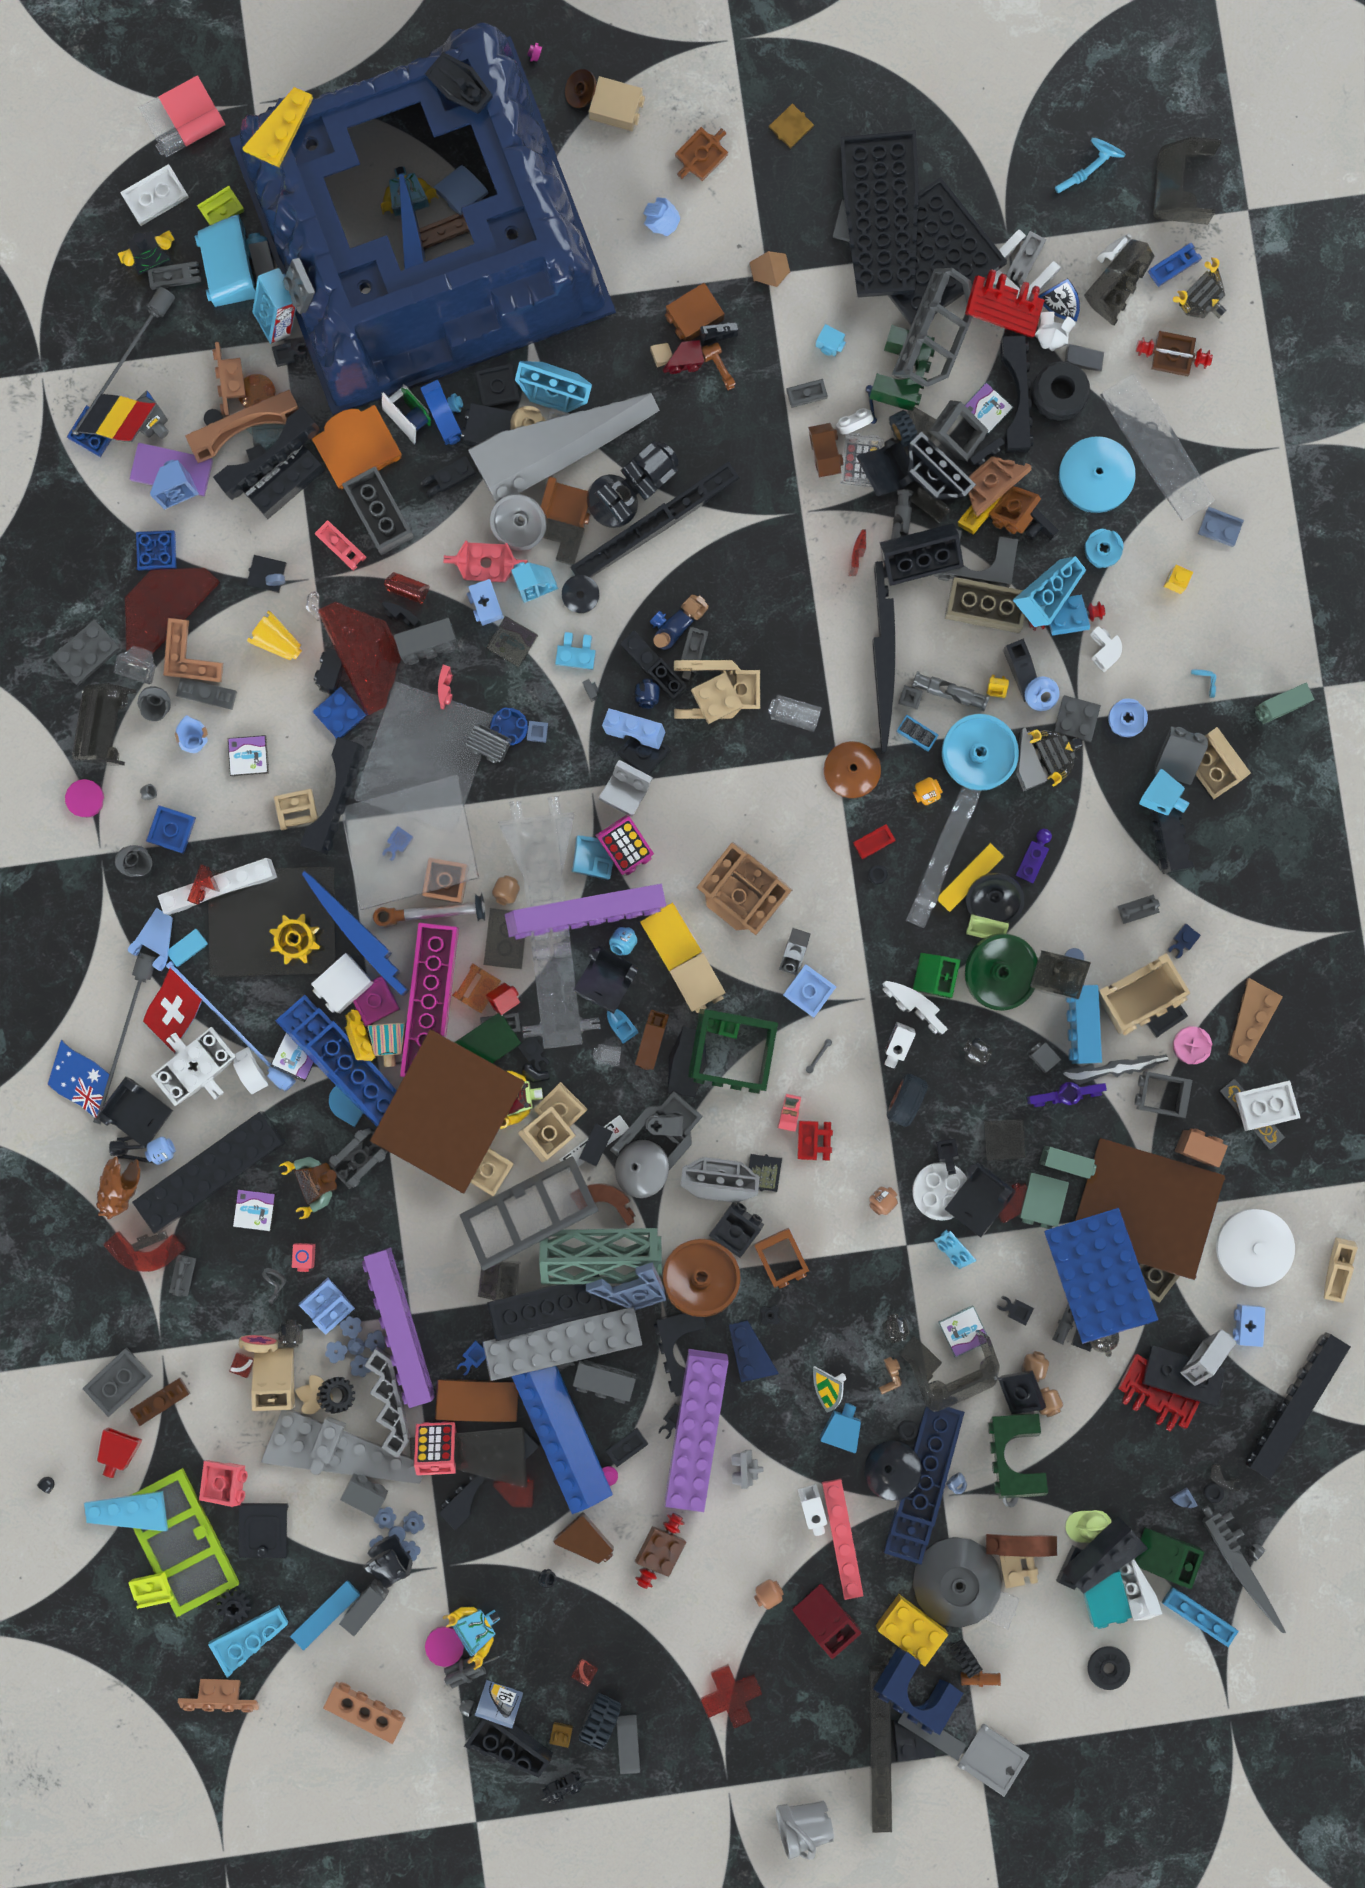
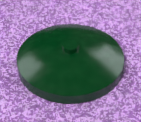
(1001, 971)

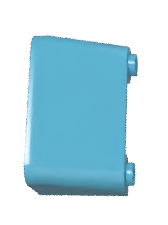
(226, 262)

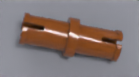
(981, 1679)

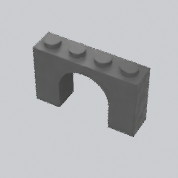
(999, 573)

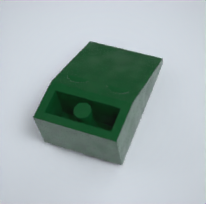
(1170, 1558)

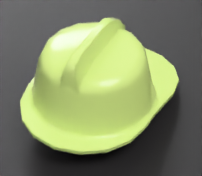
(1086, 1525)

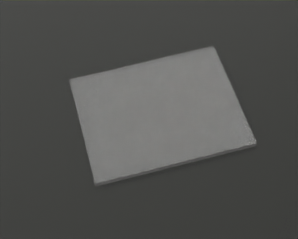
(420, 744)
(409, 842)

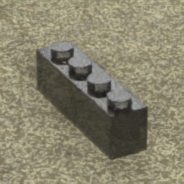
(1119, 279)

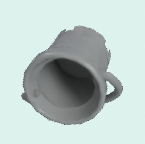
(804, 1828)

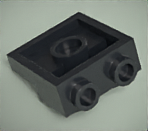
(737, 1229)

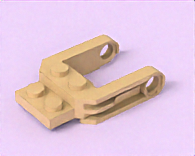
(745, 683)

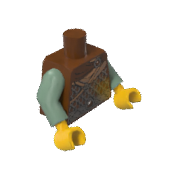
(315, 1182)

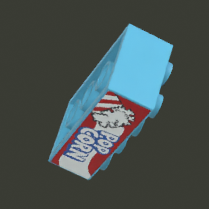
(273, 306)

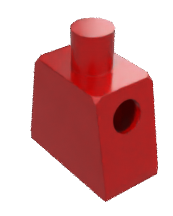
(116, 1450)

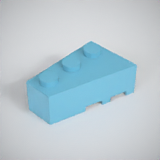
(533, 580)

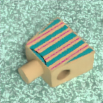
(387, 1041)

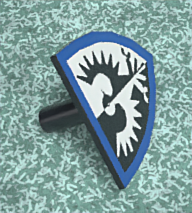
(1062, 300)

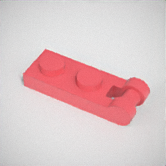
(339, 545)

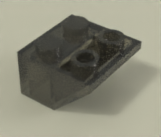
(499, 1280)

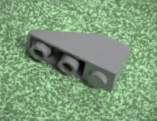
(1029, 768)

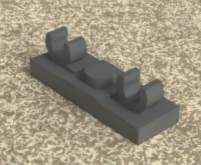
(206, 693)

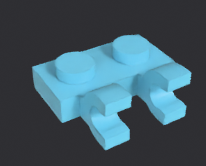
(573, 656)

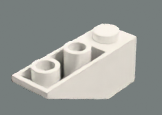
(1139, 1593)

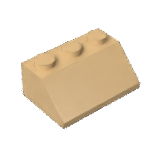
(1220, 766)

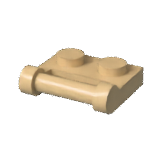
(293, 803)

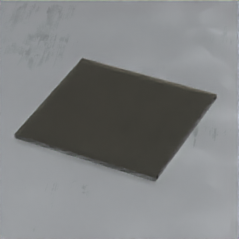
(244, 917)

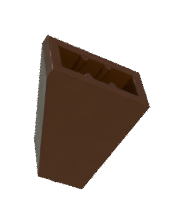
(651, 1040)
(585, 1540)

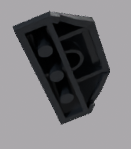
(936, 471)

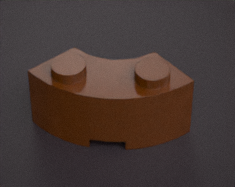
(826, 455)

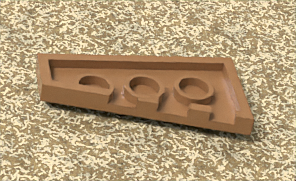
(1254, 1015)

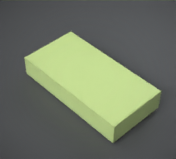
(985, 927)

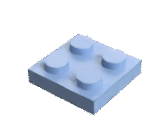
(809, 991)

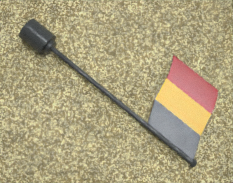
(117, 415)

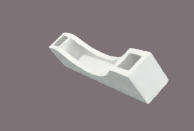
(229, 881)

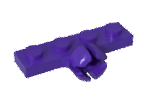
(1068, 1094)

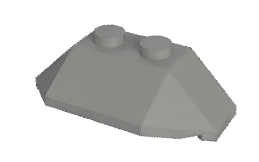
(720, 1180)

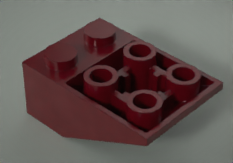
(827, 1621)

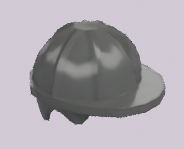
(154, 703)
(133, 861)

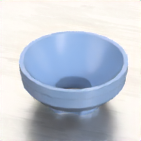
(1037, 688)

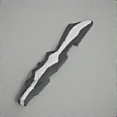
(1087, 1073)

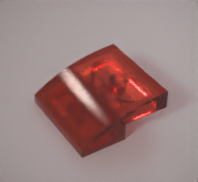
(858, 551)

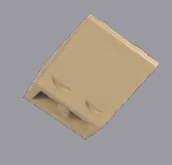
(273, 1380)

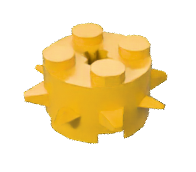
(284, 934)

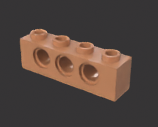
(367, 1722)

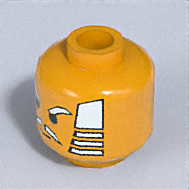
(927, 791)

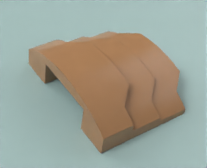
(743, 890)

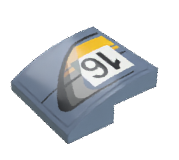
(499, 1704)

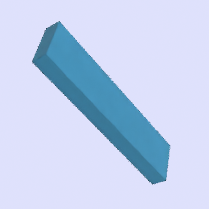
(325, 1615)
(1200, 1616)

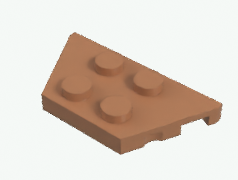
(994, 480)

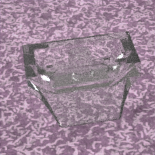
(136, 664)

